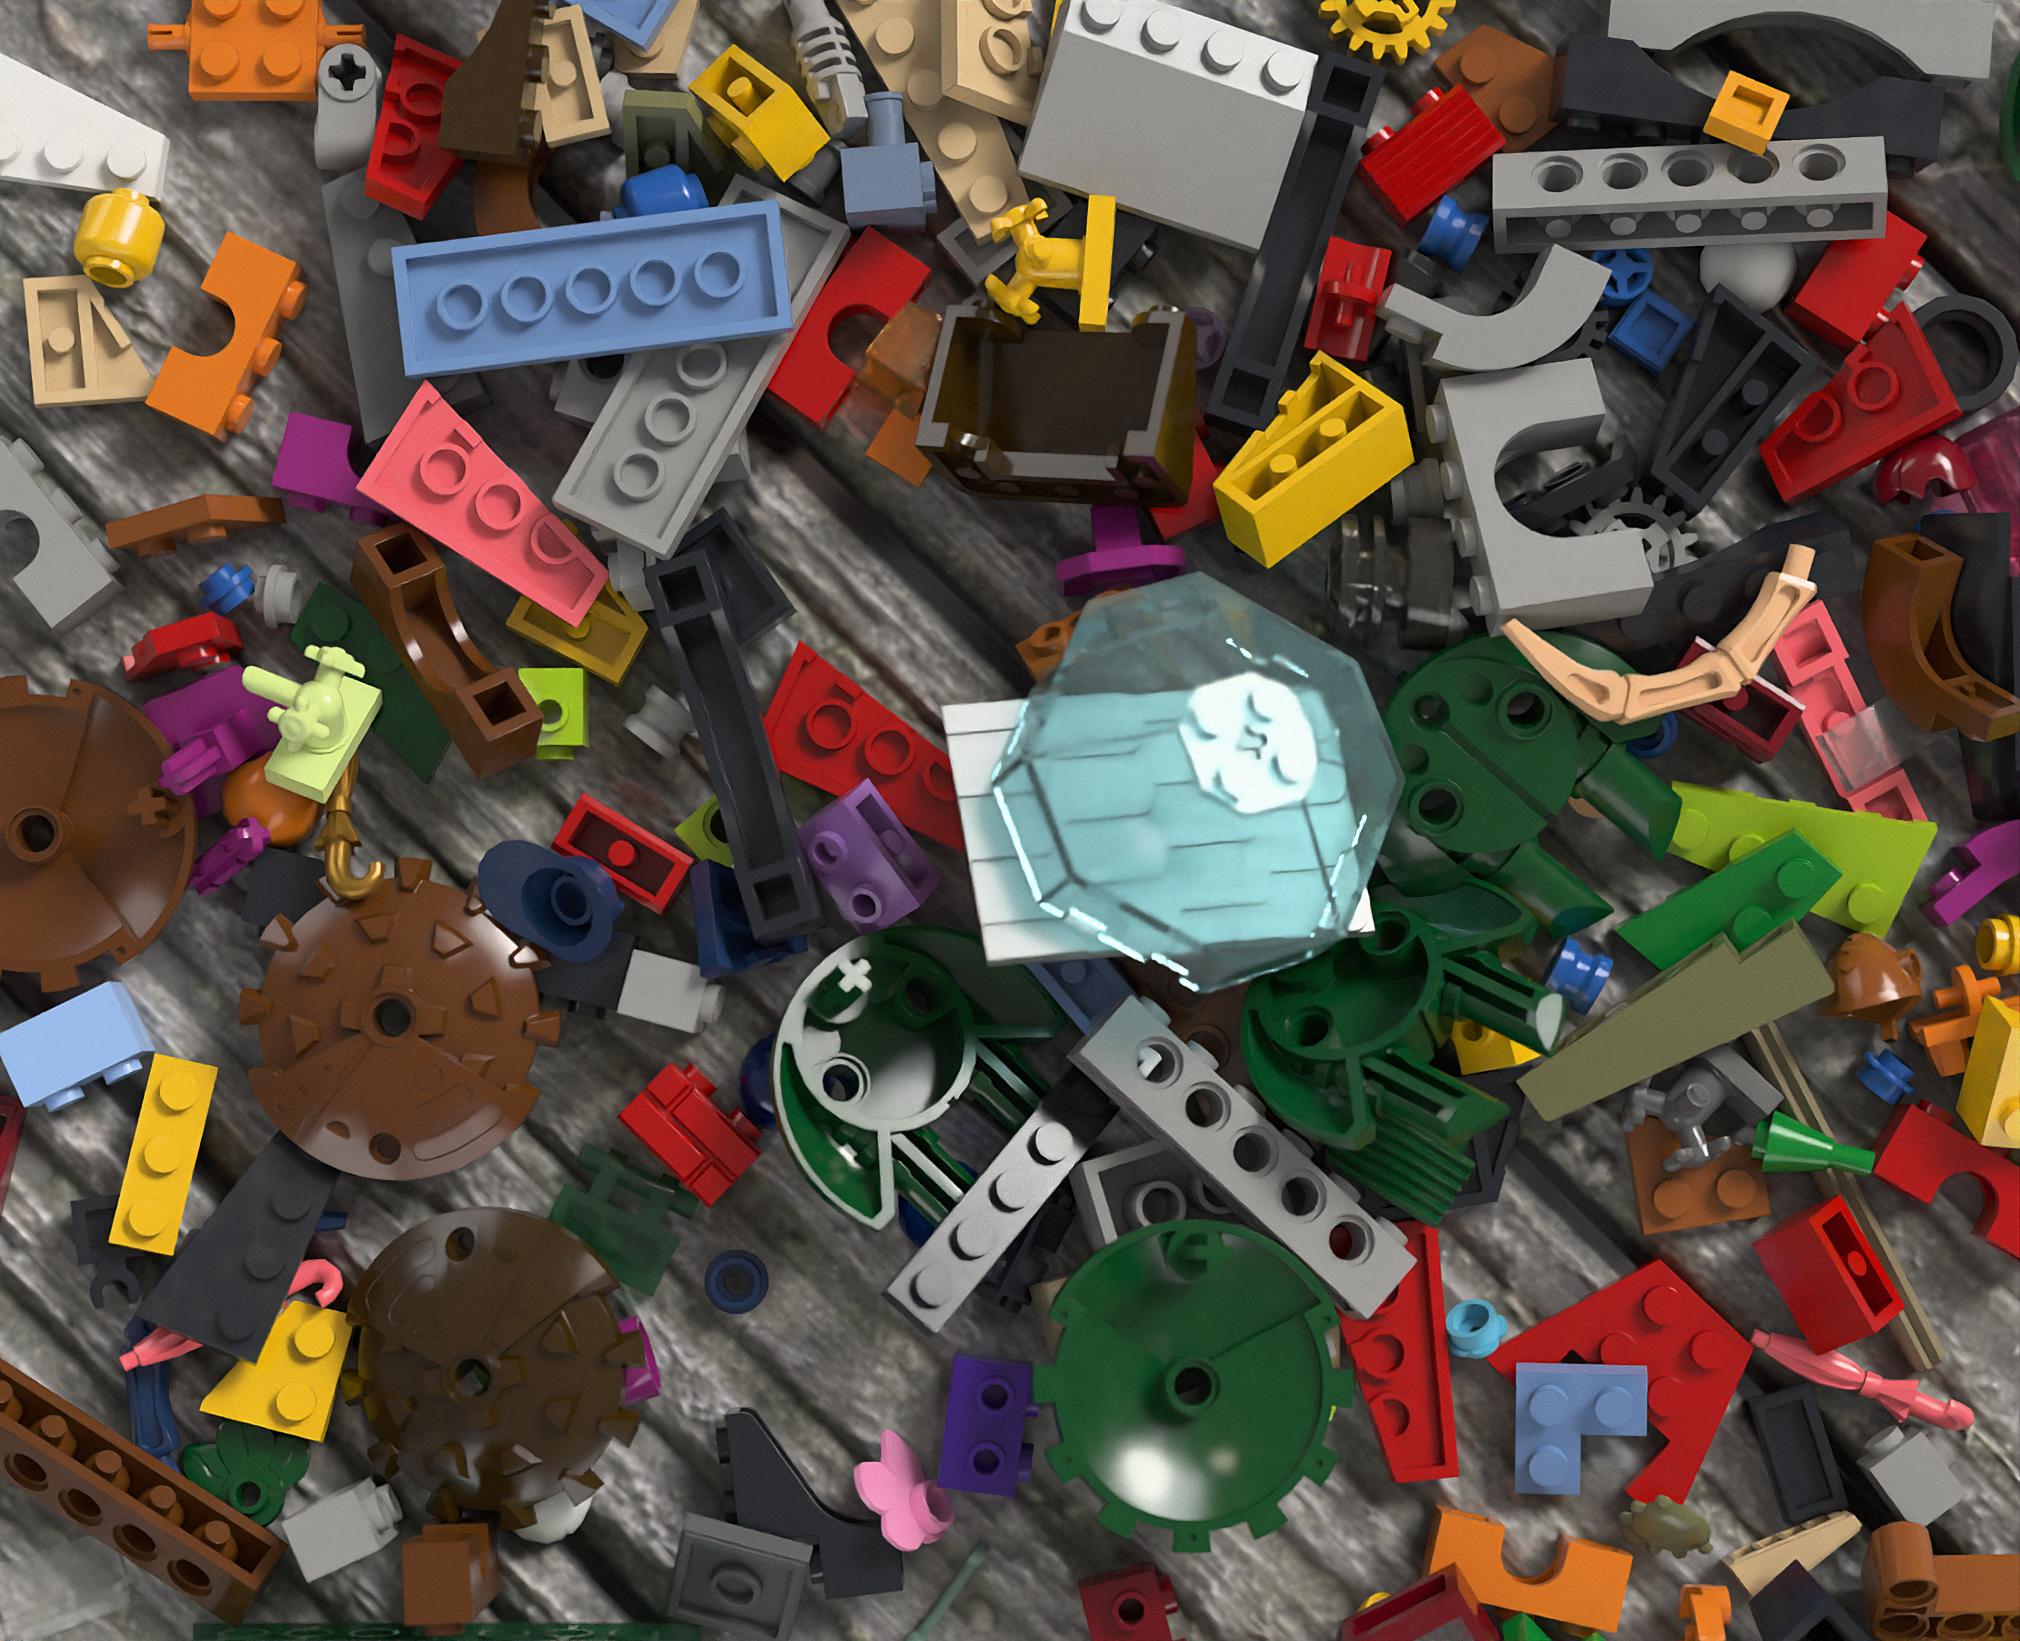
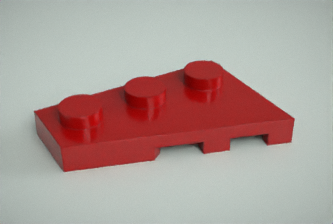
(405, 159)
(1865, 412)

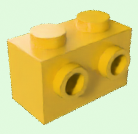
(758, 115)

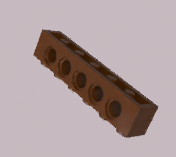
(132, 1500)

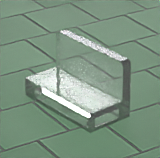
(62, 1589)

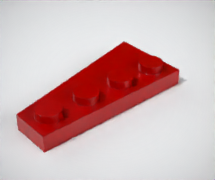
(840, 735)

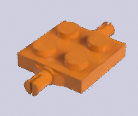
(254, 48)

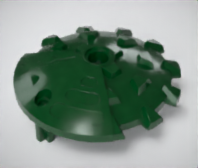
(1265, 1394)

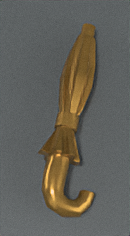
(340, 838)

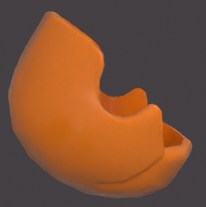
(283, 812)

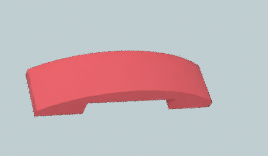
(1814, 672)

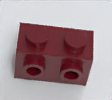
(1128, 1604)

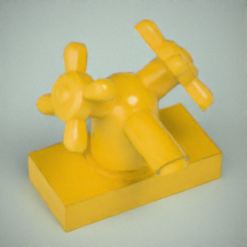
(1057, 262)

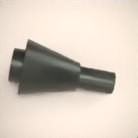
(1413, 273)

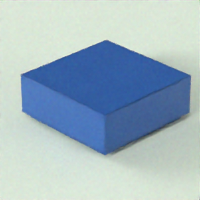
(1650, 331)

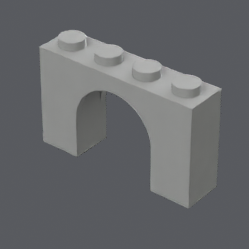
(1518, 572)

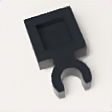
(92, 1230)

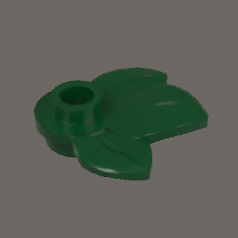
(248, 1457)

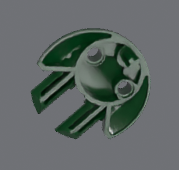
(1509, 775)
(1359, 1021)
(903, 1065)

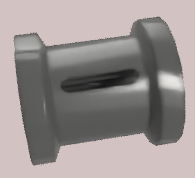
(815, 178)

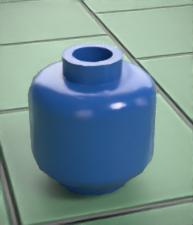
(660, 192)

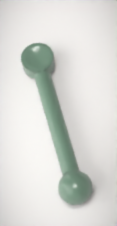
(972, 1562)

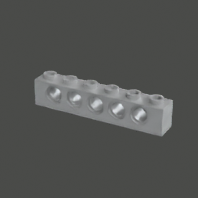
(1690, 195)
(1110, 1060)

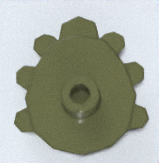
(1665, 1527)

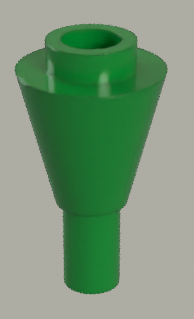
(1794, 1147)

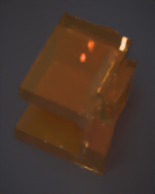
(903, 359)

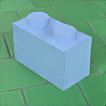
(74, 1046)

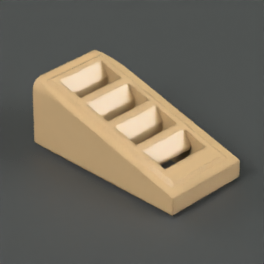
(1807, 1542)

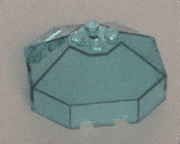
(1154, 820)

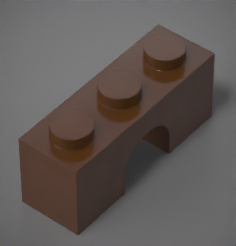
(450, 1573)

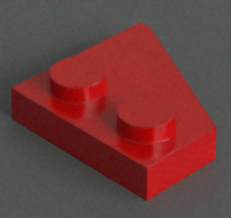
(193, 642)

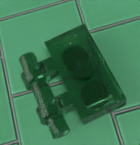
(628, 1243)

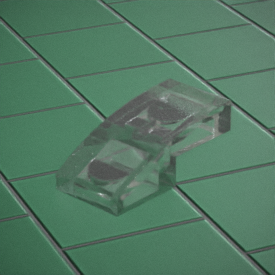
(1873, 743)

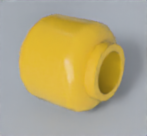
(118, 238)

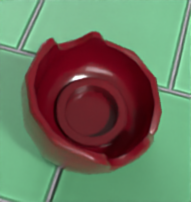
(1922, 463)

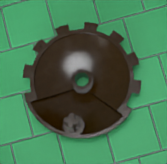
(539, 1319)

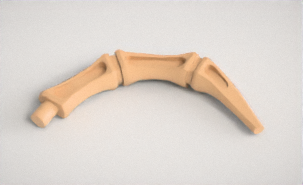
(1707, 679)

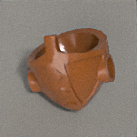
(1872, 983)

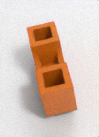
(216, 389)
(1579, 1587)

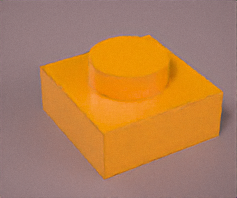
(1746, 113)

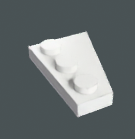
(71, 140)

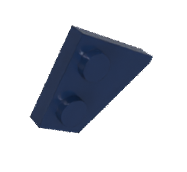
(724, 929)

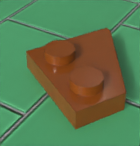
(193, 522)
(1691, 1197)

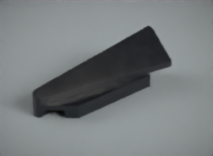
(1988, 637)

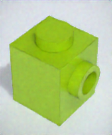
(565, 703)

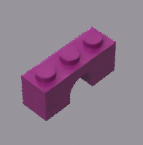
(321, 468)

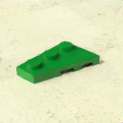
(1741, 900)

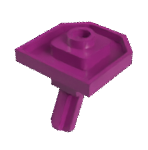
(1117, 557)
(213, 731)

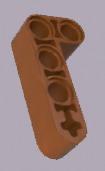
(1937, 1596)

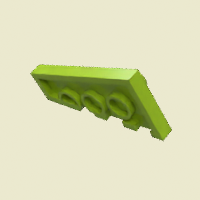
(1874, 851)

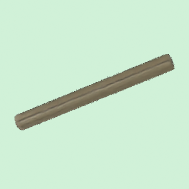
(1781, 1071)

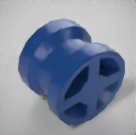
(1452, 234)
(1631, 271)
(1576, 975)

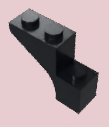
(779, 1501)

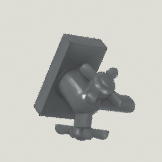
(1694, 1096)

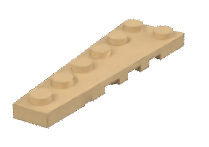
(961, 140)

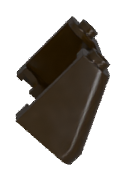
(1063, 409)

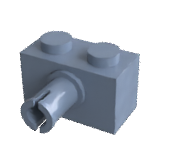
(886, 180)

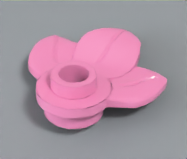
(897, 1490)

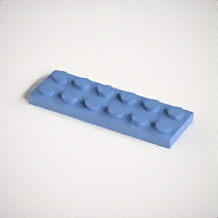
(592, 289)

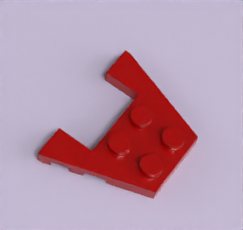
(1689, 1358)

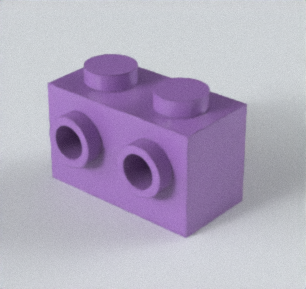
(867, 859)

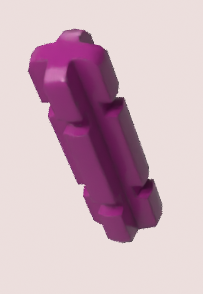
(228, 855)

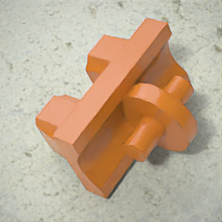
(1946, 1032)

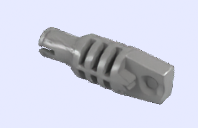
(827, 67)

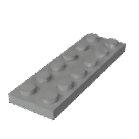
(687, 404)

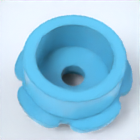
(1474, 1329)

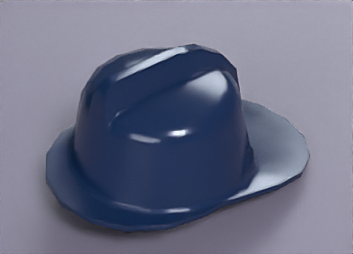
(550, 898)

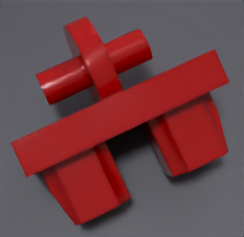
(1346, 300)

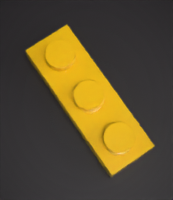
(163, 1155)

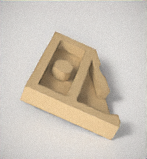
(79, 347)

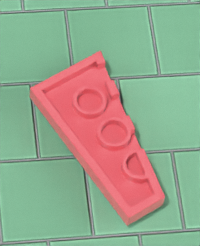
(467, 499)

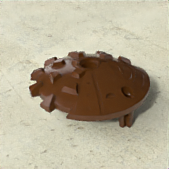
(118, 839)
(412, 1099)

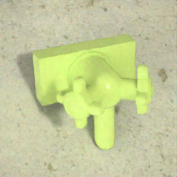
(320, 725)

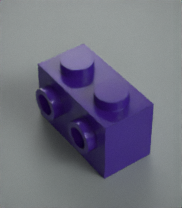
(986, 1426)

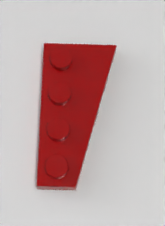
(1404, 1363)

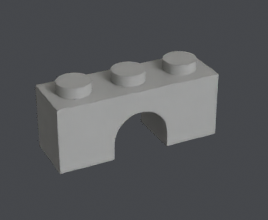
(69, 573)

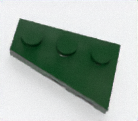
(405, 716)

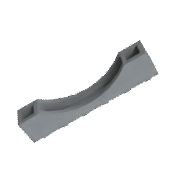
(1914, 38)

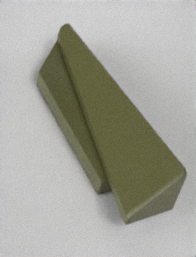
(1679, 1015)

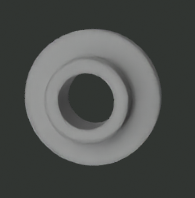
(279, 596)

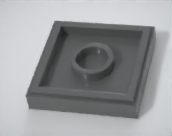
(737, 1579)

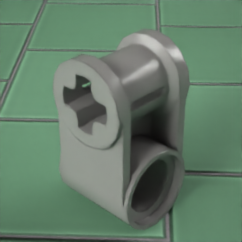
(347, 118)

